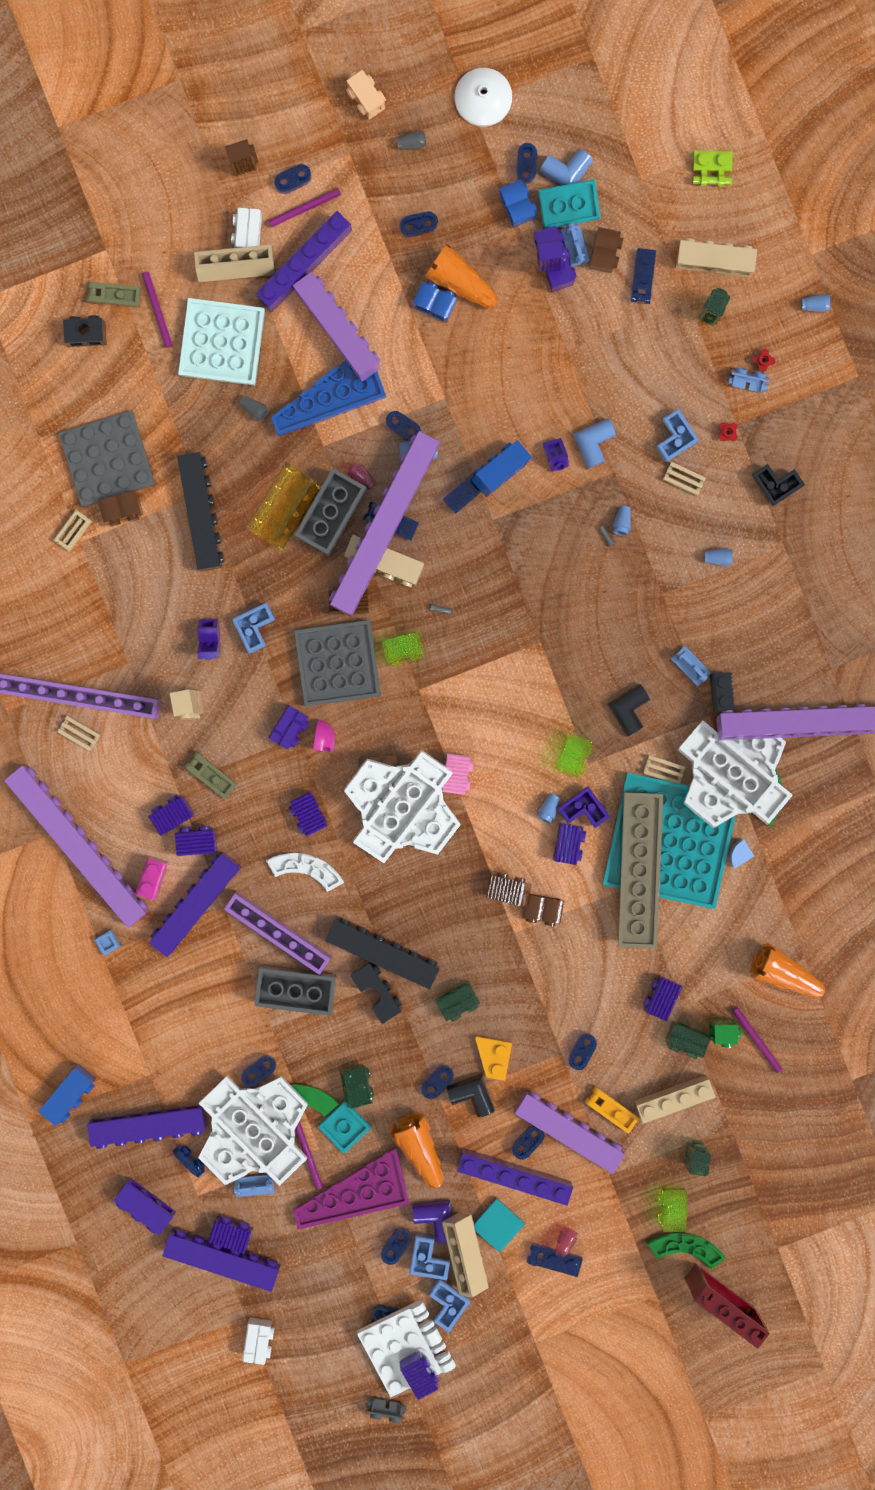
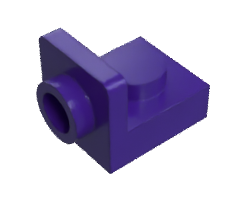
(556, 454)

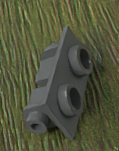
(378, 1410)

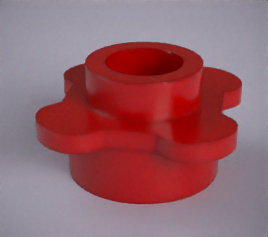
(757, 359)
(723, 432)

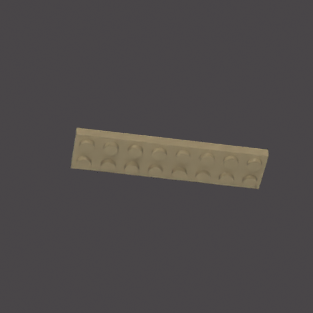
(640, 870)

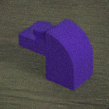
(209, 639)

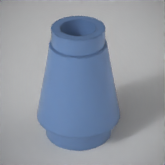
(816, 303)
(622, 522)
(719, 556)
(548, 808)

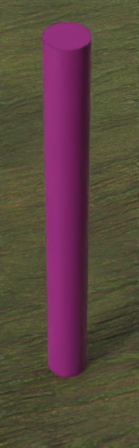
(304, 207)
(157, 310)
(757, 1040)
(310, 1161)

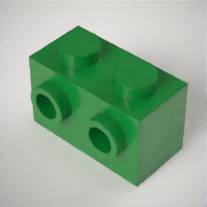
(724, 1031)

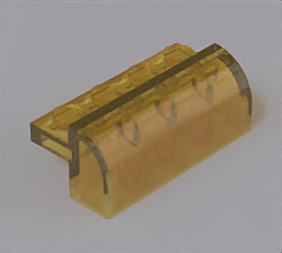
(283, 506)

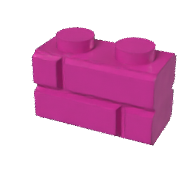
(152, 878)

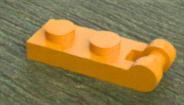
(612, 1110)

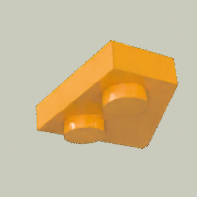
(494, 1056)

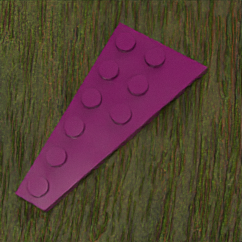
(367, 1190)

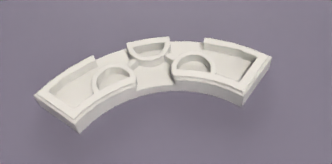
(308, 865)

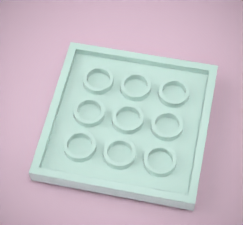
(221, 341)

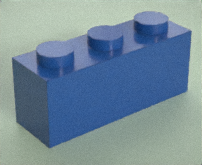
(501, 468)
(68, 1095)

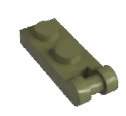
(114, 294)
(211, 775)

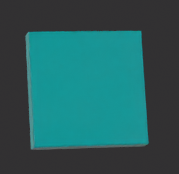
(344, 1127)
(498, 1224)

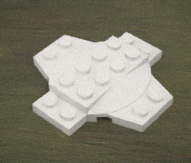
(733, 776)
(402, 806)
(253, 1130)

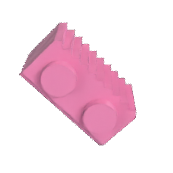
(458, 781)

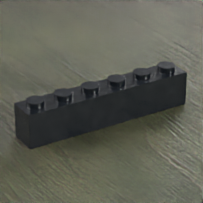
(200, 512)
(382, 953)

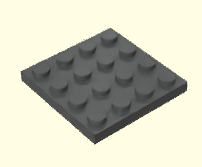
(107, 458)
(337, 663)

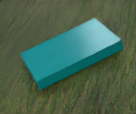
(569, 204)

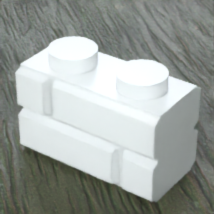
(247, 228)
(257, 1341)

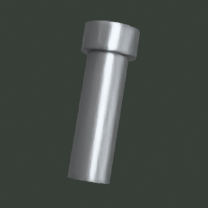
(606, 535)
(440, 609)

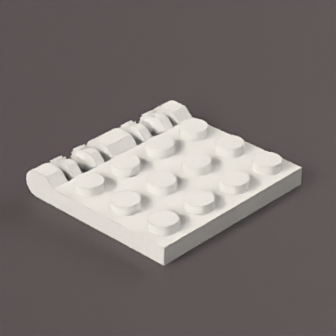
(400, 1336)

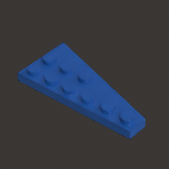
(329, 397)

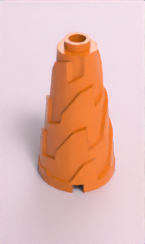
(457, 276)
(781, 971)
(418, 1147)

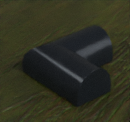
(775, 489)
(624, 707)
(474, 1089)

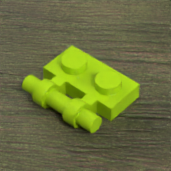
(712, 162)

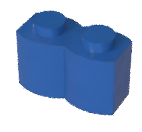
(517, 203)
(434, 301)

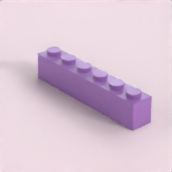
(336, 326)
(278, 932)
(569, 1132)

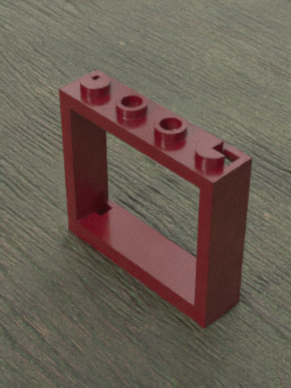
(726, 1305)

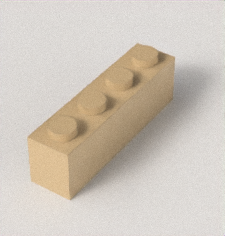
(716, 258)
(234, 263)
(392, 564)
(187, 704)
(674, 1099)
(465, 1254)

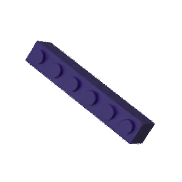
(304, 261)
(195, 904)
(146, 1125)
(514, 1176)
(222, 1261)

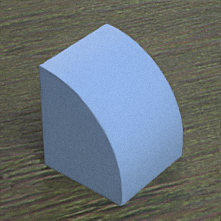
(739, 853)

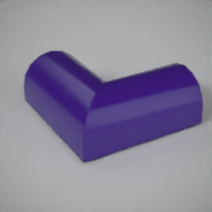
(585, 803)
(433, 1212)

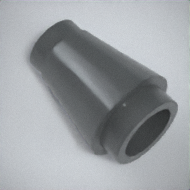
(412, 140)
(254, 408)

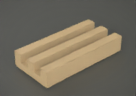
(690, 473)
(79, 534)
(65, 725)
(680, 774)

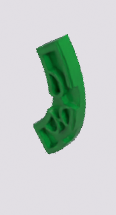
(316, 1098)
(687, 1243)

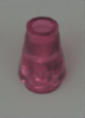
(361, 475)
(565, 1242)

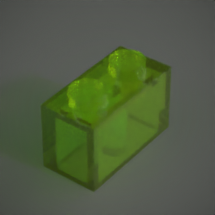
(403, 648)
(574, 755)
(673, 1210)

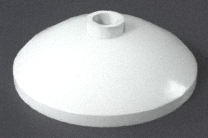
(483, 108)

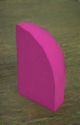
(324, 737)

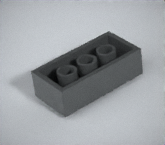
(331, 512)
(295, 990)

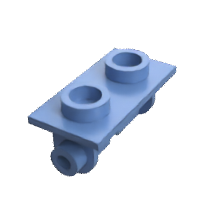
(575, 244)
(756, 380)
(691, 665)
(254, 1185)

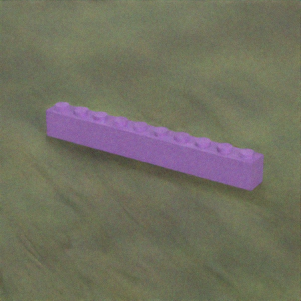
(385, 523)
(80, 696)
(796, 723)
(76, 845)

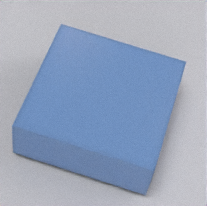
(107, 942)

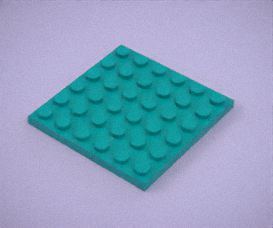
(690, 848)

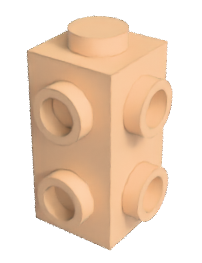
(368, 98)

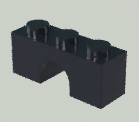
(369, 977)

